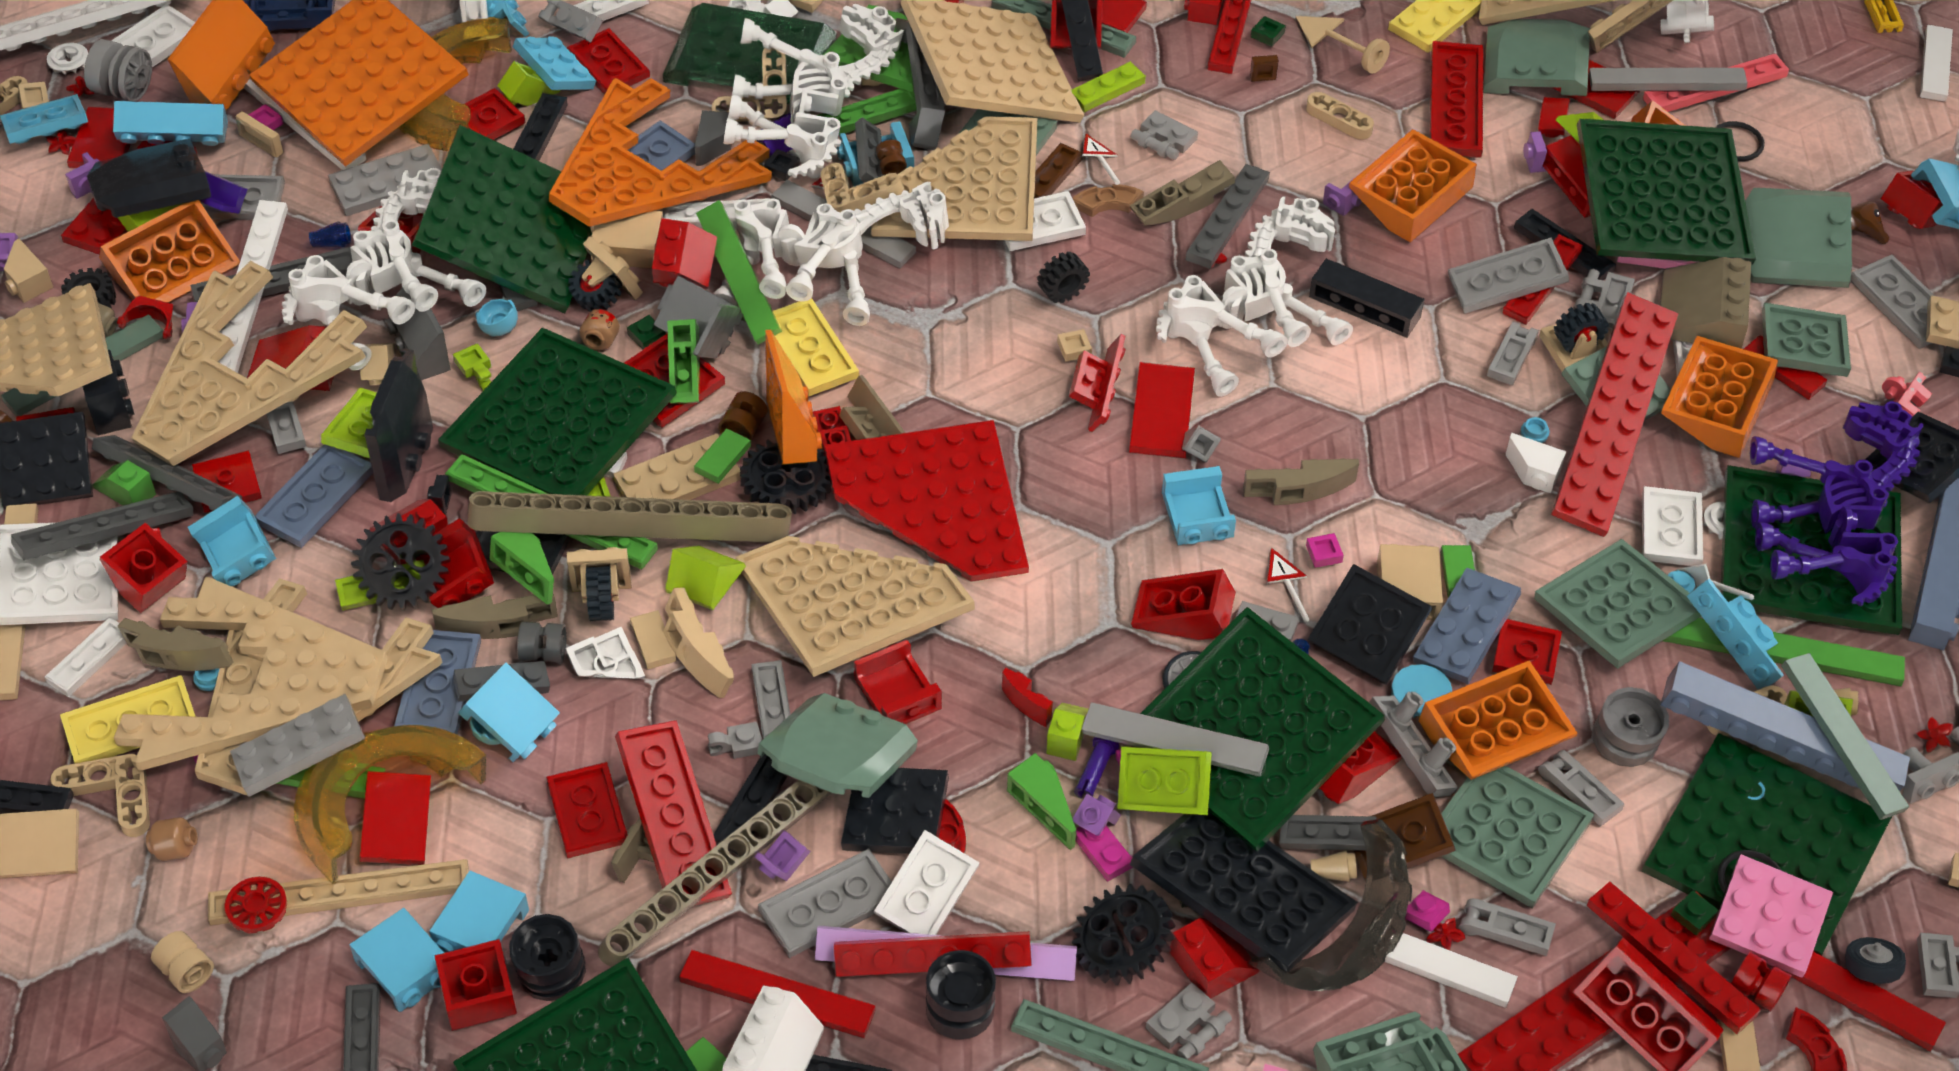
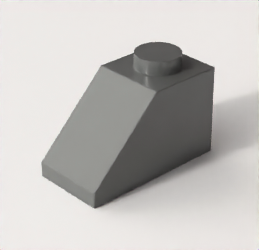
(711, 137)
(194, 1035)

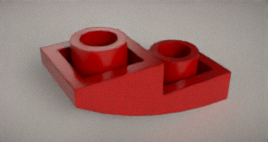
(1550, 111)
(831, 426)
(1018, 691)

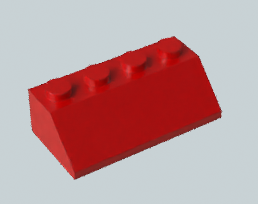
(1648, 1009)

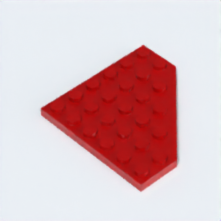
(936, 492)

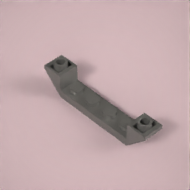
(927, 123)

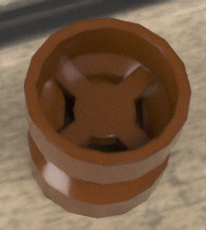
(891, 157)

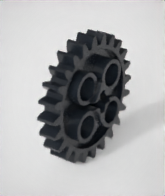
(785, 484)
(382, 581)
(1098, 945)

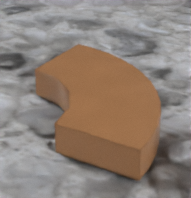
(1107, 198)

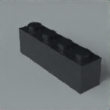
(1366, 297)

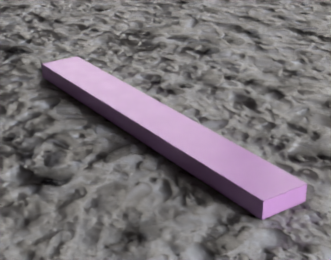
(1048, 960)

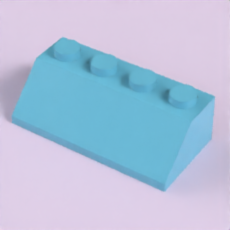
(169, 122)

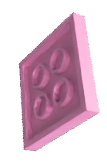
(1771, 915)

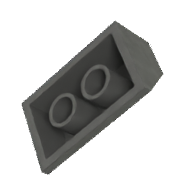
(423, 336)

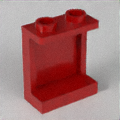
(468, 566)
(897, 684)

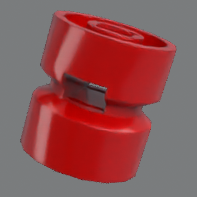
(1761, 981)

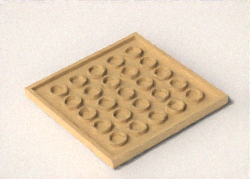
(991, 59)

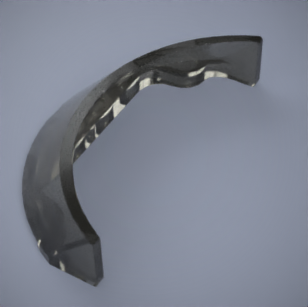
(1373, 929)

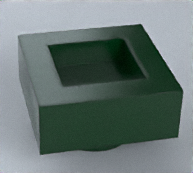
(1268, 31)
(645, 332)
(1694, 913)

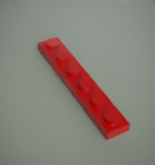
(918, 953)
(1673, 958)

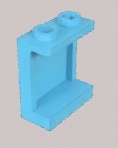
(848, 151)
(1945, 182)
(1197, 506)
(232, 542)
(511, 711)
(478, 913)
(399, 958)

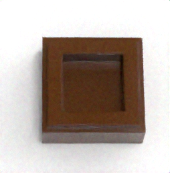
(1264, 68)

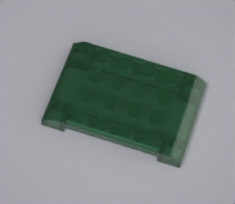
(713, 51)

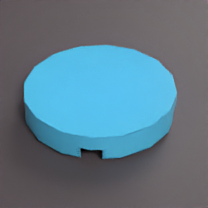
(1423, 680)

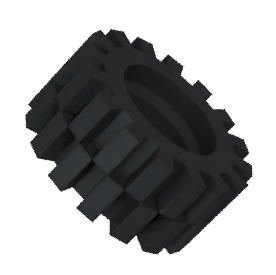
(1063, 277)
(100, 282)

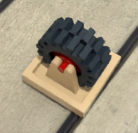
(602, 279)
(1576, 335)
(599, 578)

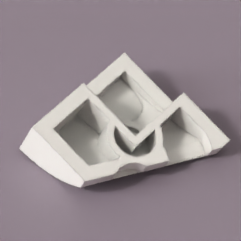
(605, 657)

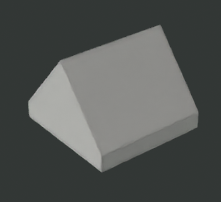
(1200, 442)

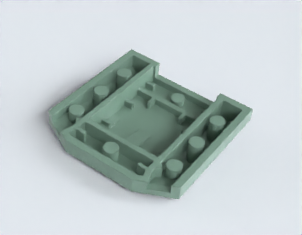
(1537, 56)
(1801, 237)
(838, 745)
(1389, 1046)

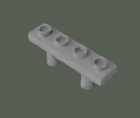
(1419, 757)
(1928, 776)

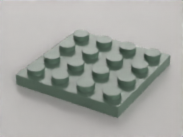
(1618, 603)
(1512, 832)

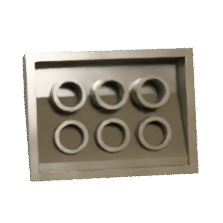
(1709, 300)

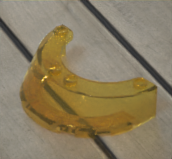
(467, 44)
(325, 785)

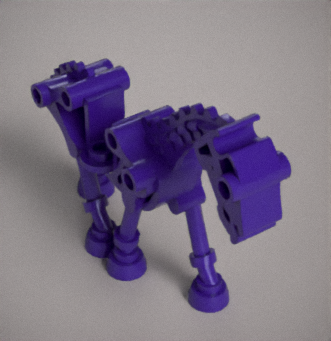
(1848, 501)

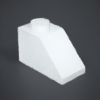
(1535, 462)

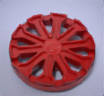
(256, 904)

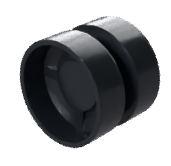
(960, 994)

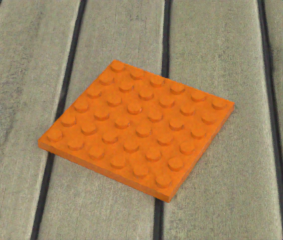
(358, 76)

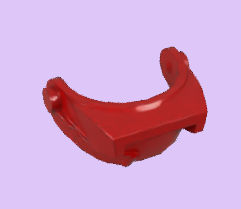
(156, 309)

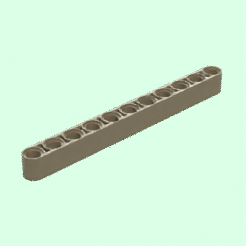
(628, 516)
(702, 882)

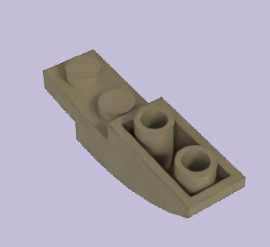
(1181, 199)
(1310, 482)
(491, 619)
(176, 650)

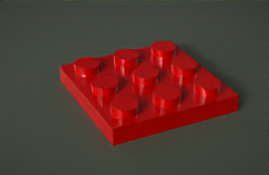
(655, 362)

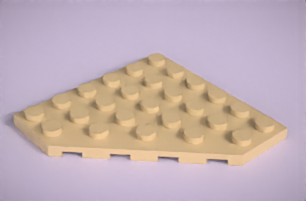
(984, 180)
(54, 345)
(849, 602)

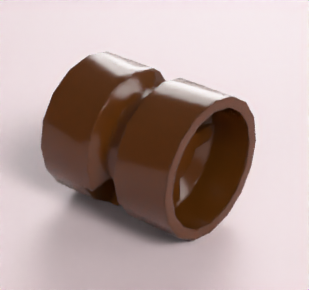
(744, 414)

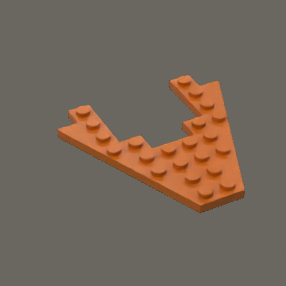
(611, 183)

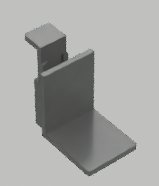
(713, 315)

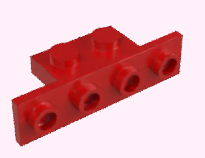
(1095, 381)

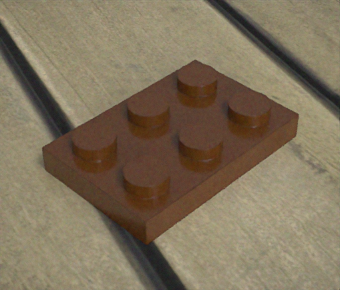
(1420, 829)

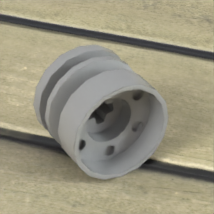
(118, 70)

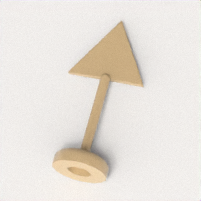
(1317, 28)

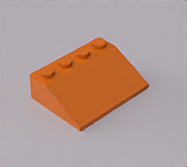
(221, 52)
(1414, 184)
(168, 254)
(1720, 394)
(789, 407)
(1497, 720)

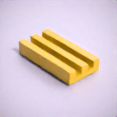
(1880, 18)

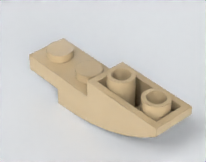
(696, 650)

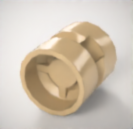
(182, 961)

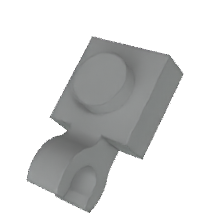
(740, 739)

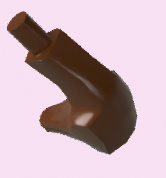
(1867, 219)

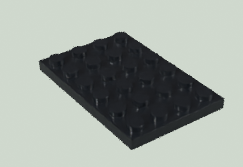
(1252, 896)

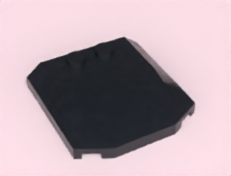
(149, 179)
(400, 427)

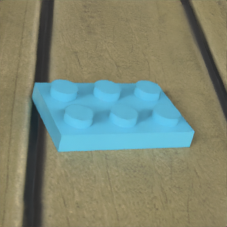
(554, 63)
(44, 119)

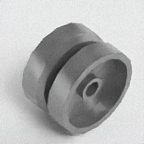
(1630, 727)

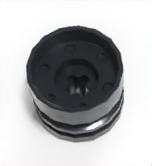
(547, 956)

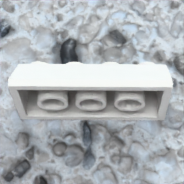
(776, 1034)

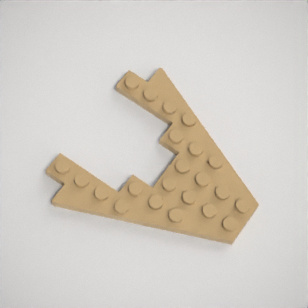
(206, 401)
(404, 667)
(299, 672)

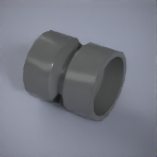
(531, 642)

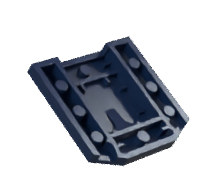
(291, 13)

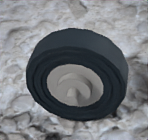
(1875, 960)

